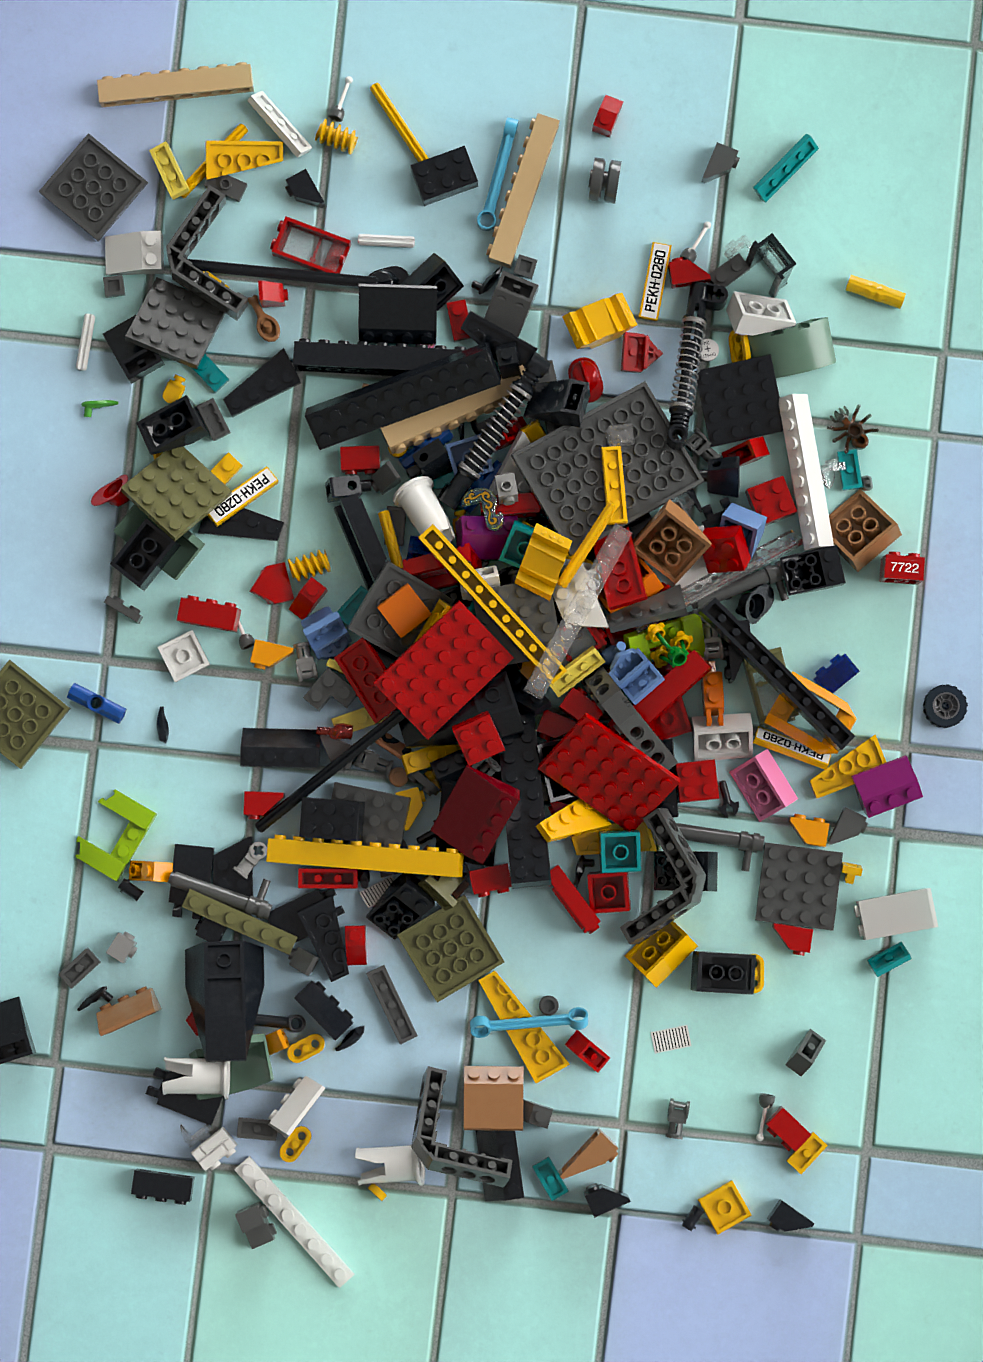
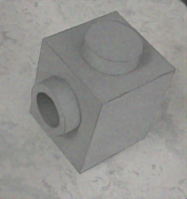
(506, 489)
(122, 947)

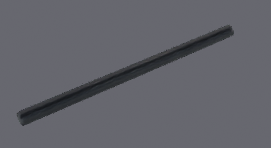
(283, 273)
(330, 770)

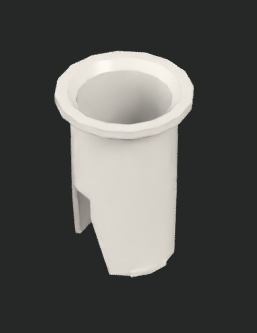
(423, 506)
(200, 1077)
(400, 1165)

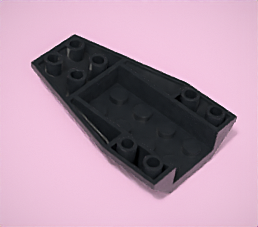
(493, 697)
(225, 994)

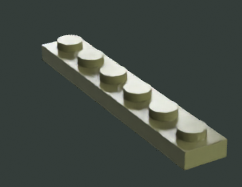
(239, 921)

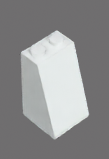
(896, 914)

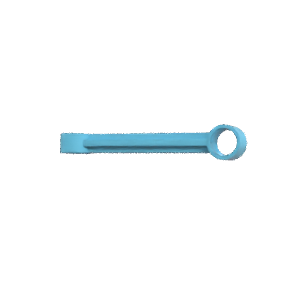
(499, 172)
(529, 1022)

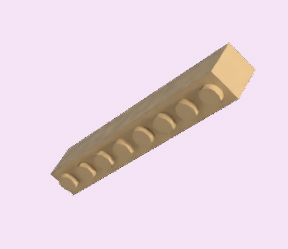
(175, 85)
(524, 189)
(449, 416)

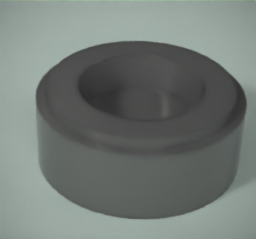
(548, 1005)

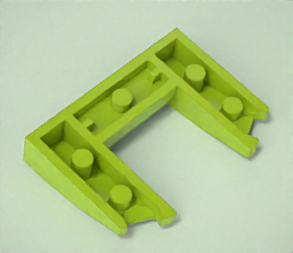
(689, 624)
(116, 862)

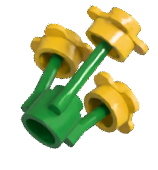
(675, 655)

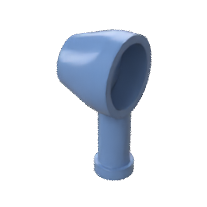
(609, 653)

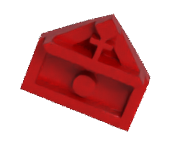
(638, 352)
(273, 584)

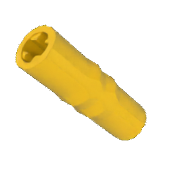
(875, 291)

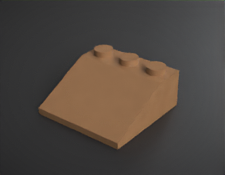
(862, 530)
(671, 542)
(127, 1010)
(493, 1098)
(593, 1153)

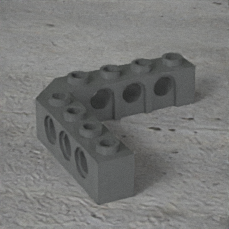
(183, 244)
(614, 702)
(688, 874)
(446, 1159)

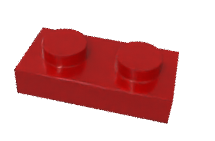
(457, 314)

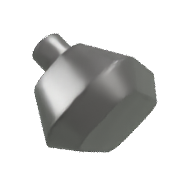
(866, 483)

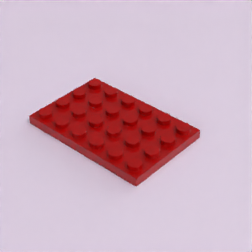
(443, 669)
(608, 773)

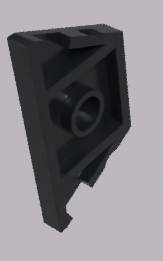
(223, 868)

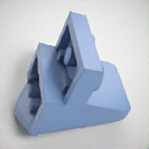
(326, 633)
(634, 674)

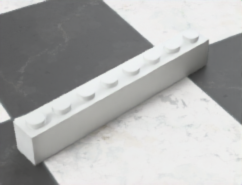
(805, 471)

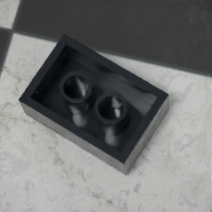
(444, 175)
(145, 554)
(332, 819)

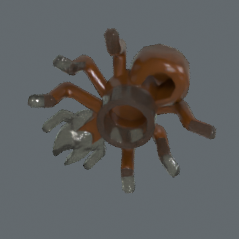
(854, 430)

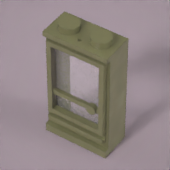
(762, 692)

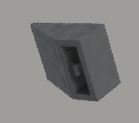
(511, 302)

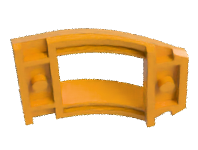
(782, 711)

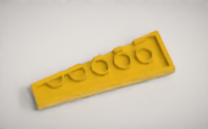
(532, 1044)

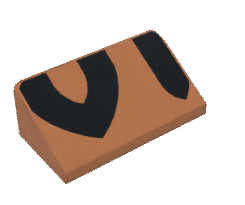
(393, 745)

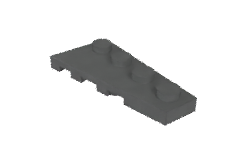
(654, 609)

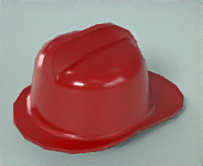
(586, 370)
(111, 493)

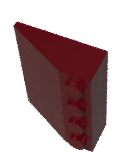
(475, 813)

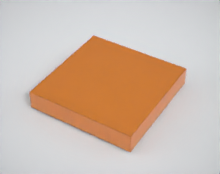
(404, 610)

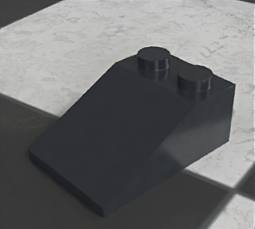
(172, 426)
(723, 972)

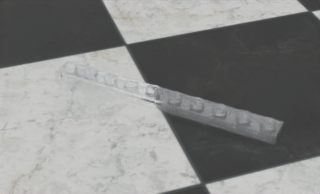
(715, 581)
(577, 611)

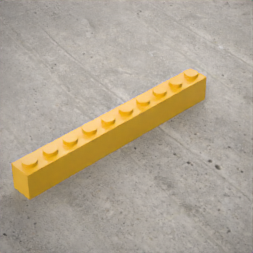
(485, 596)
(364, 856)

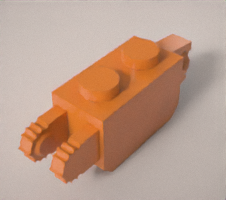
(713, 695)

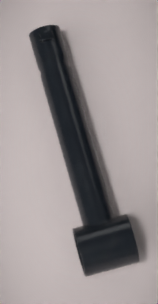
(280, 1022)

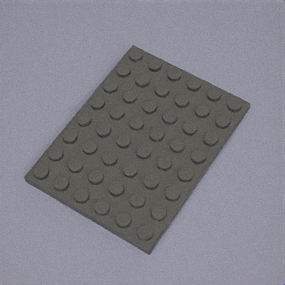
(568, 472)

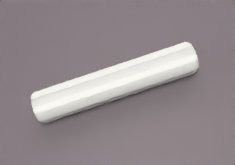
(386, 240)
(85, 342)

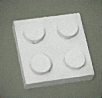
(183, 656)

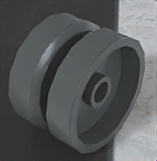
(604, 180)

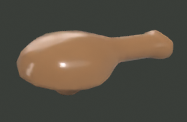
(266, 325)

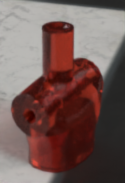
(337, 731)

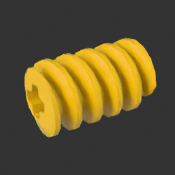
(336, 136)
(309, 565)

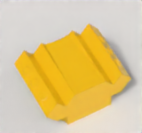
(600, 322)
(543, 561)

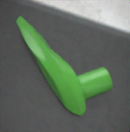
(96, 404)

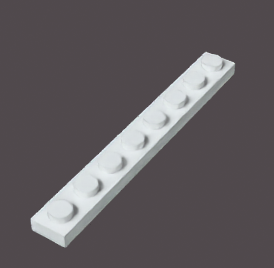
(294, 1222)

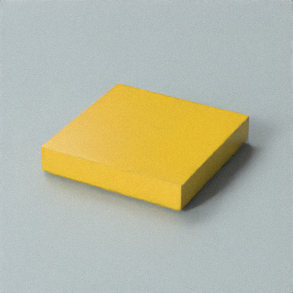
(724, 1207)

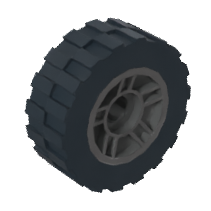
(953, 698)

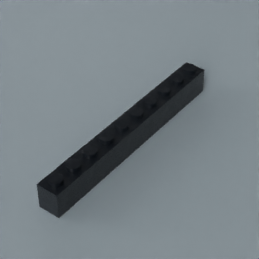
(776, 674)

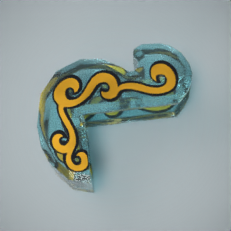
(489, 505)

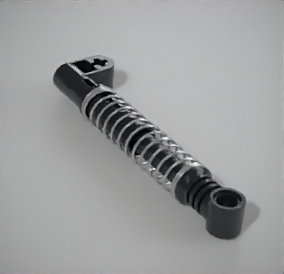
(689, 356)
(469, 469)

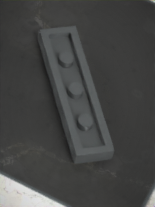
(392, 1004)

